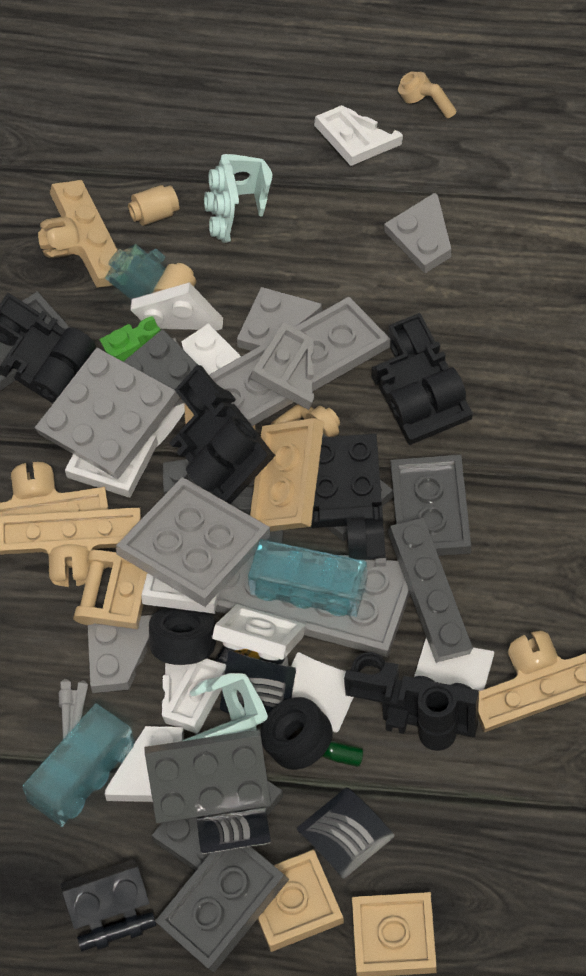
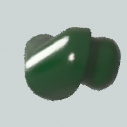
(344, 754)

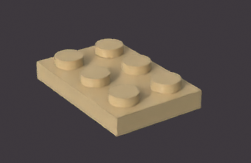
(287, 484)

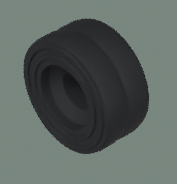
(181, 636)
(308, 745)

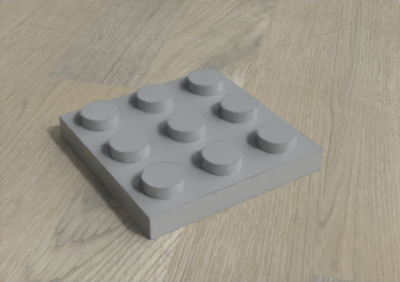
(107, 413)
(193, 541)

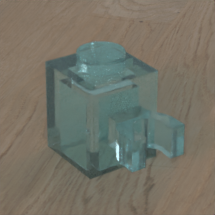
(135, 271)

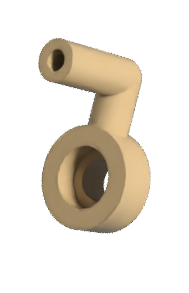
(416, 86)
(327, 415)

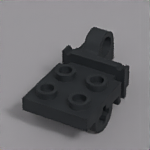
(42, 352)
(419, 384)
(218, 439)
(351, 493)
(419, 701)

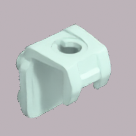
(225, 191)
(242, 717)

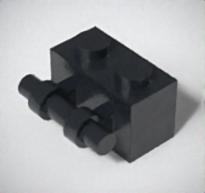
(105, 895)

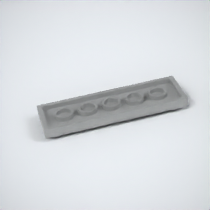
(342, 341)

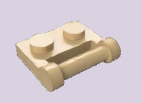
(123, 595)

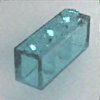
(308, 578)
(79, 765)

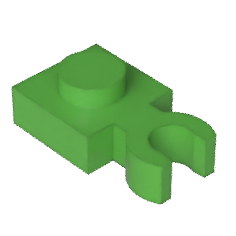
(126, 341)

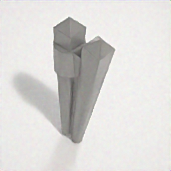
(72, 704)

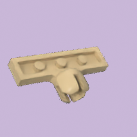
(77, 231)
(40, 495)
(66, 537)
(539, 684)

